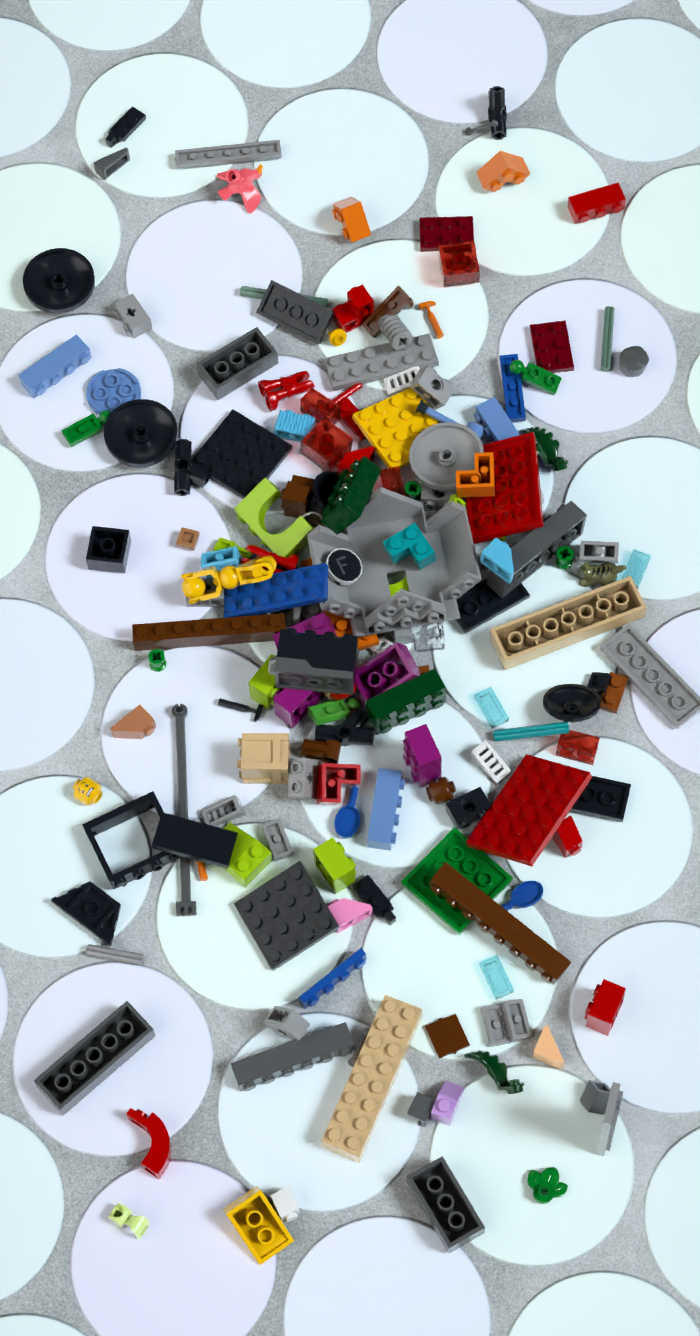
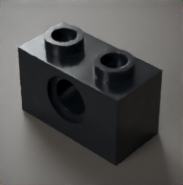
(475, 799)

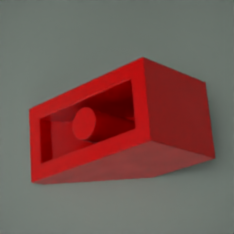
(351, 456)
(568, 837)

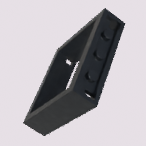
(117, 817)

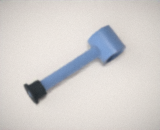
(424, 408)

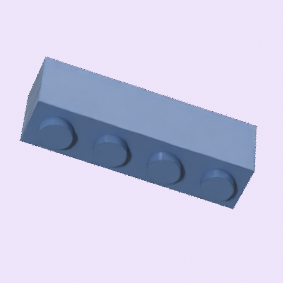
(55, 366)
(494, 420)
(384, 809)

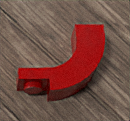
(160, 1152)

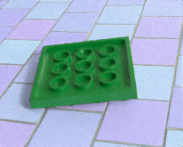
(469, 862)

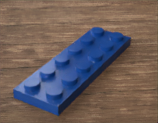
(279, 592)

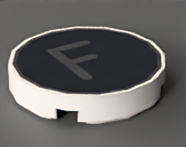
(344, 566)

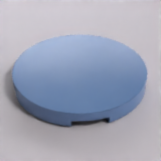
(111, 389)

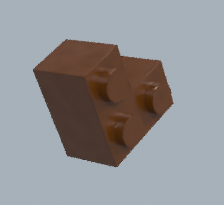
(297, 496)

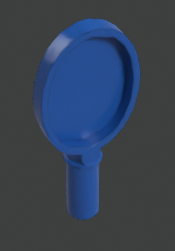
(348, 817)
(525, 895)

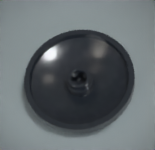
(58, 280)
(140, 433)

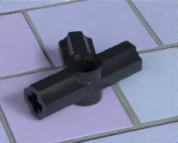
(497, 111)
(192, 473)
(351, 725)

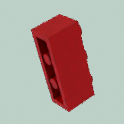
(596, 203)

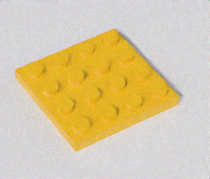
(394, 426)

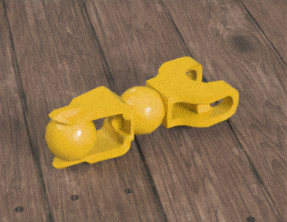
(228, 577)

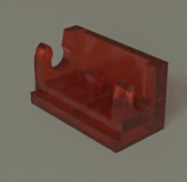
(392, 479)
(578, 747)

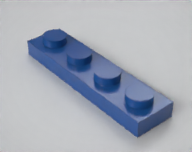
(512, 389)
(327, 983)

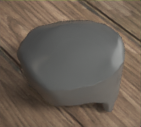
(633, 361)

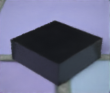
(599, 682)

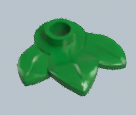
(548, 1182)

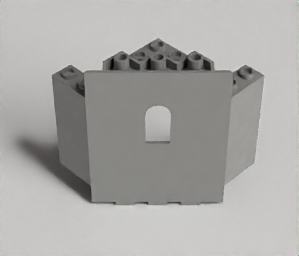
(431, 590)

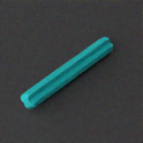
(531, 731)

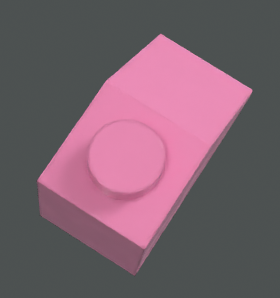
(349, 912)

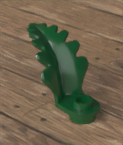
(548, 449)
(497, 1071)

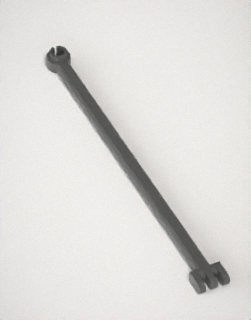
(186, 902)

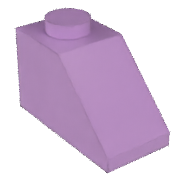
(447, 1103)

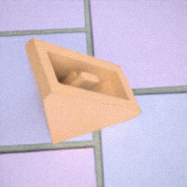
(547, 1050)

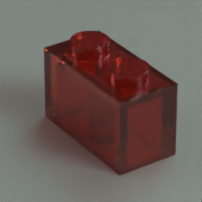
(320, 406)

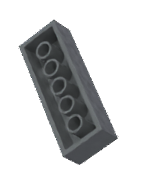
(540, 546)
(94, 1058)

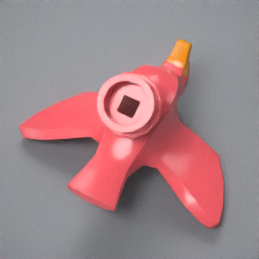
(241, 182)

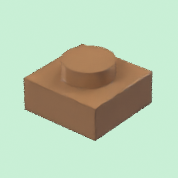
(187, 538)

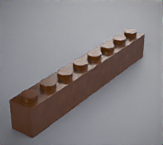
(207, 632)
(499, 923)

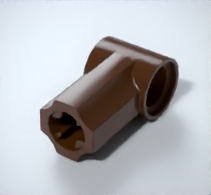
(326, 751)

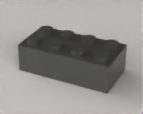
(237, 363)
(445, 1204)

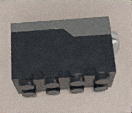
(315, 661)

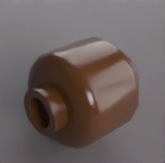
(440, 790)

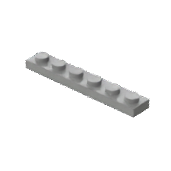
(228, 154)

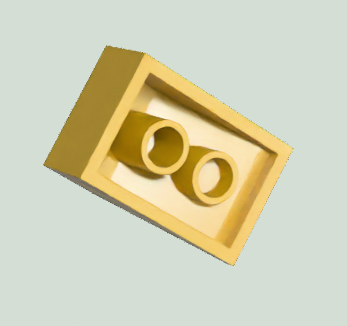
(258, 1224)

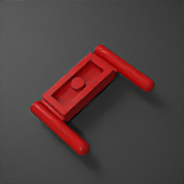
(349, 409)

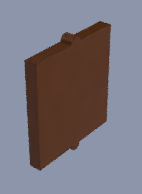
(447, 1036)

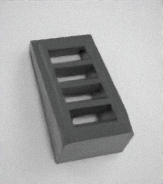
(108, 165)

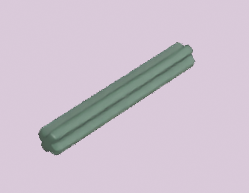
(607, 338)

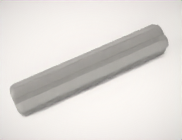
(114, 954)

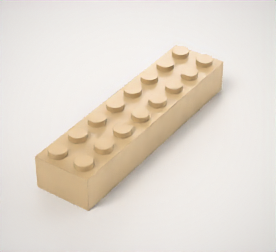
(567, 623)
(372, 1078)

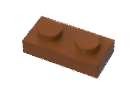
(611, 699)

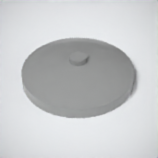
(442, 452)

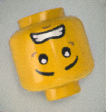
(87, 791)

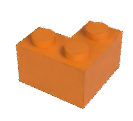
(501, 169)
(352, 216)
(478, 481)

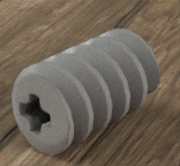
(395, 331)

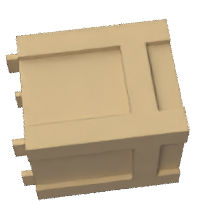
(264, 758)

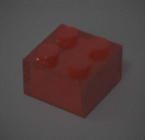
(458, 263)
(326, 445)

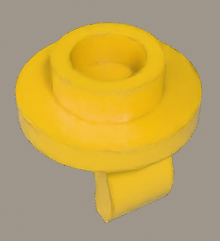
(337, 337)

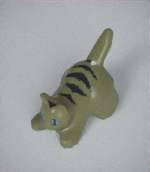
(599, 574)

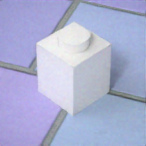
(285, 1204)

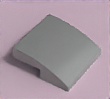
(506, 1022)

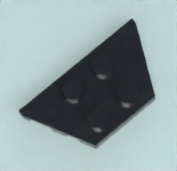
(91, 909)

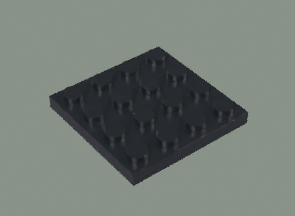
(241, 454)
(286, 915)

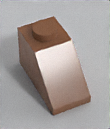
(134, 725)

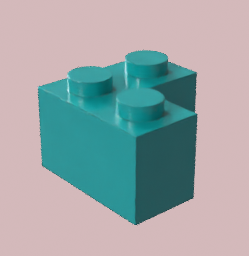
(410, 543)

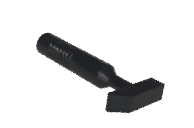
(241, 707)

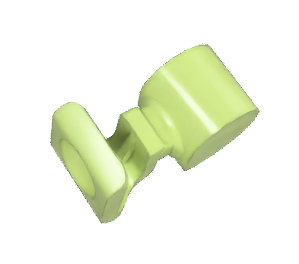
(123, 1216)

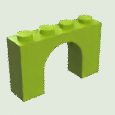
(253, 511)

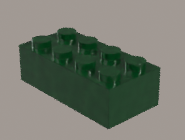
(350, 495)
(406, 701)

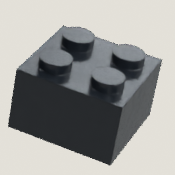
(108, 549)

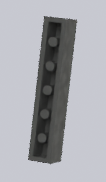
(292, 1057)

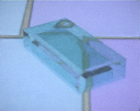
(637, 566)
(491, 707)
(496, 977)

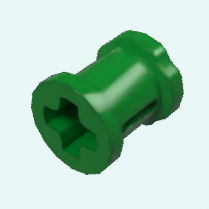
(413, 490)
(562, 552)
(157, 654)

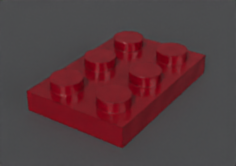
(444, 230)
(552, 346)

